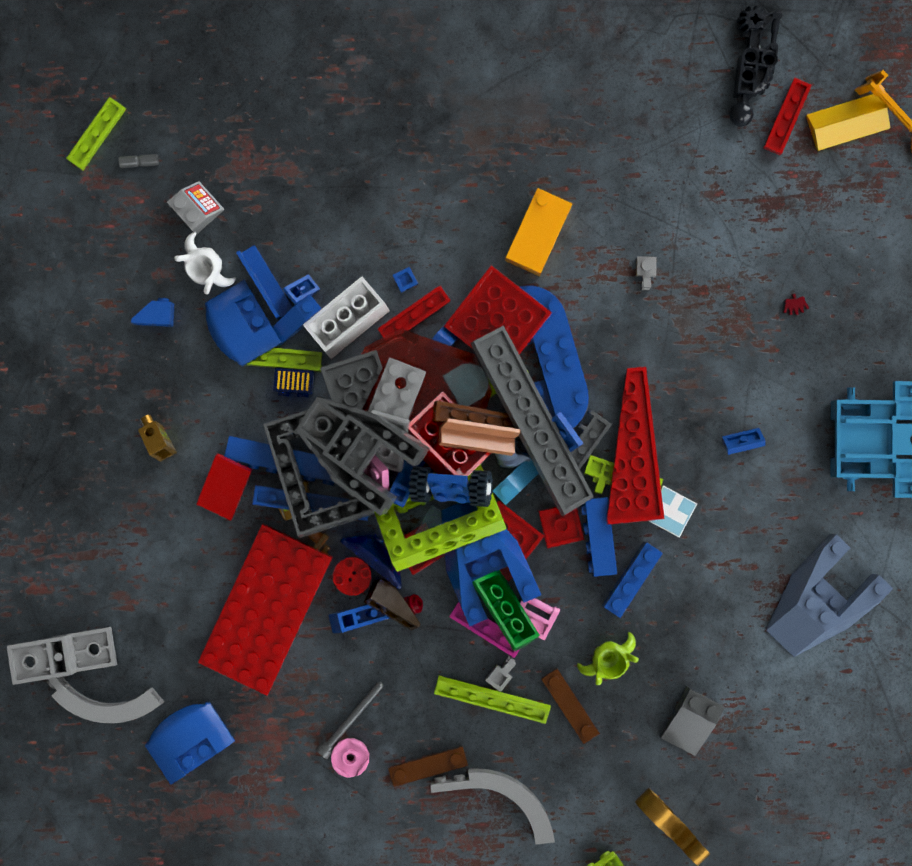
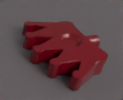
(795, 304)

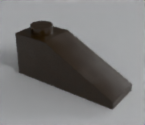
(389, 601)

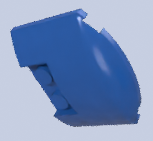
(240, 324)
(188, 740)

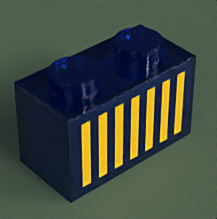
(294, 381)

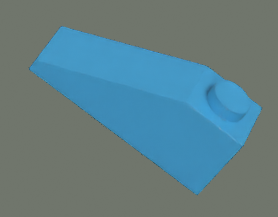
(515, 481)

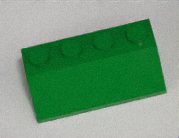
(506, 610)

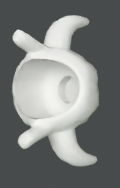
(203, 265)

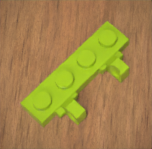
(601, 471)

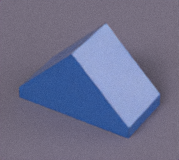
(301, 288)

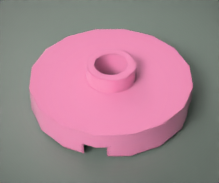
(347, 767)

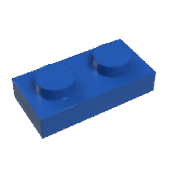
(567, 432)
(743, 441)

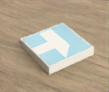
(676, 512)

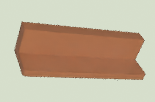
(478, 436)

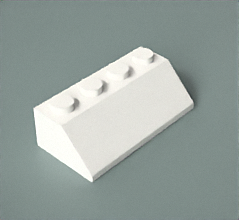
(346, 317)

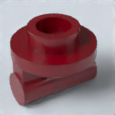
(415, 603)

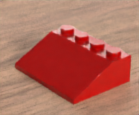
(443, 458)

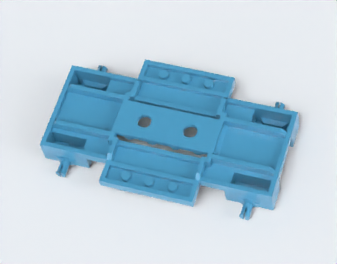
(871, 439)

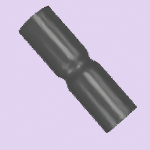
(142, 160)

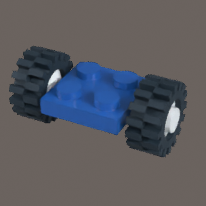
(451, 487)

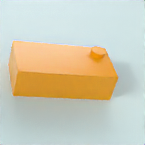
(538, 232)

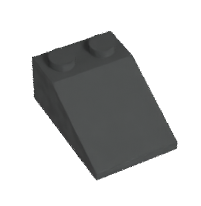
(692, 721)

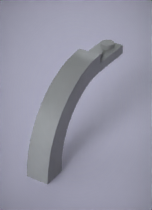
(99, 711)
(507, 786)

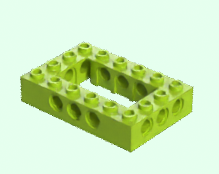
(440, 539)

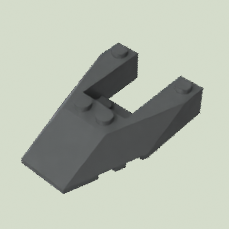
(347, 442)

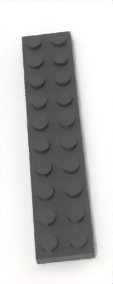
(533, 419)

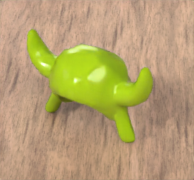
(610, 660)

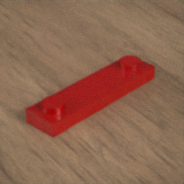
(787, 116)
(416, 312)

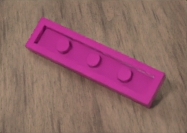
(486, 629)

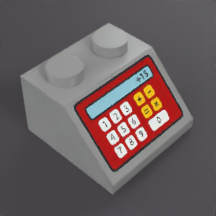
(195, 206)

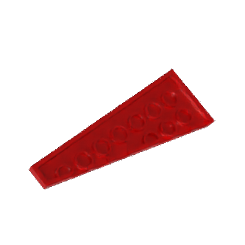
(635, 475)

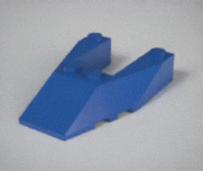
(481, 559)

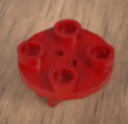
(344, 571)

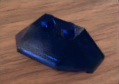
(375, 554)

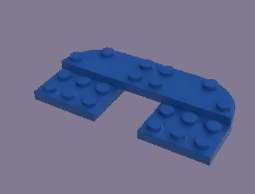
(564, 381)

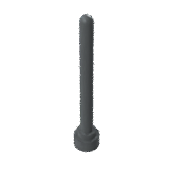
(325, 749)

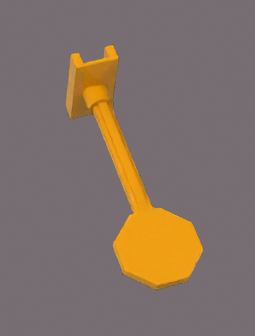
(874, 85)

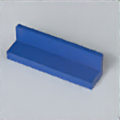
(265, 281)

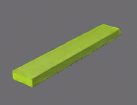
(492, 699)

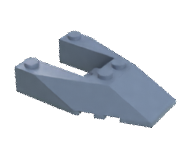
(813, 608)

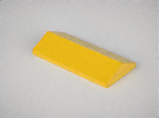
(848, 121)

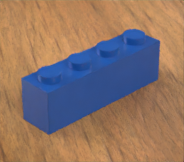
(600, 537)
(632, 579)

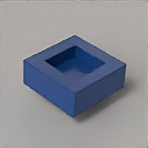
(405, 279)

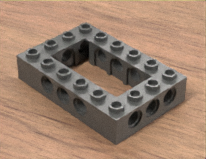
(306, 523)

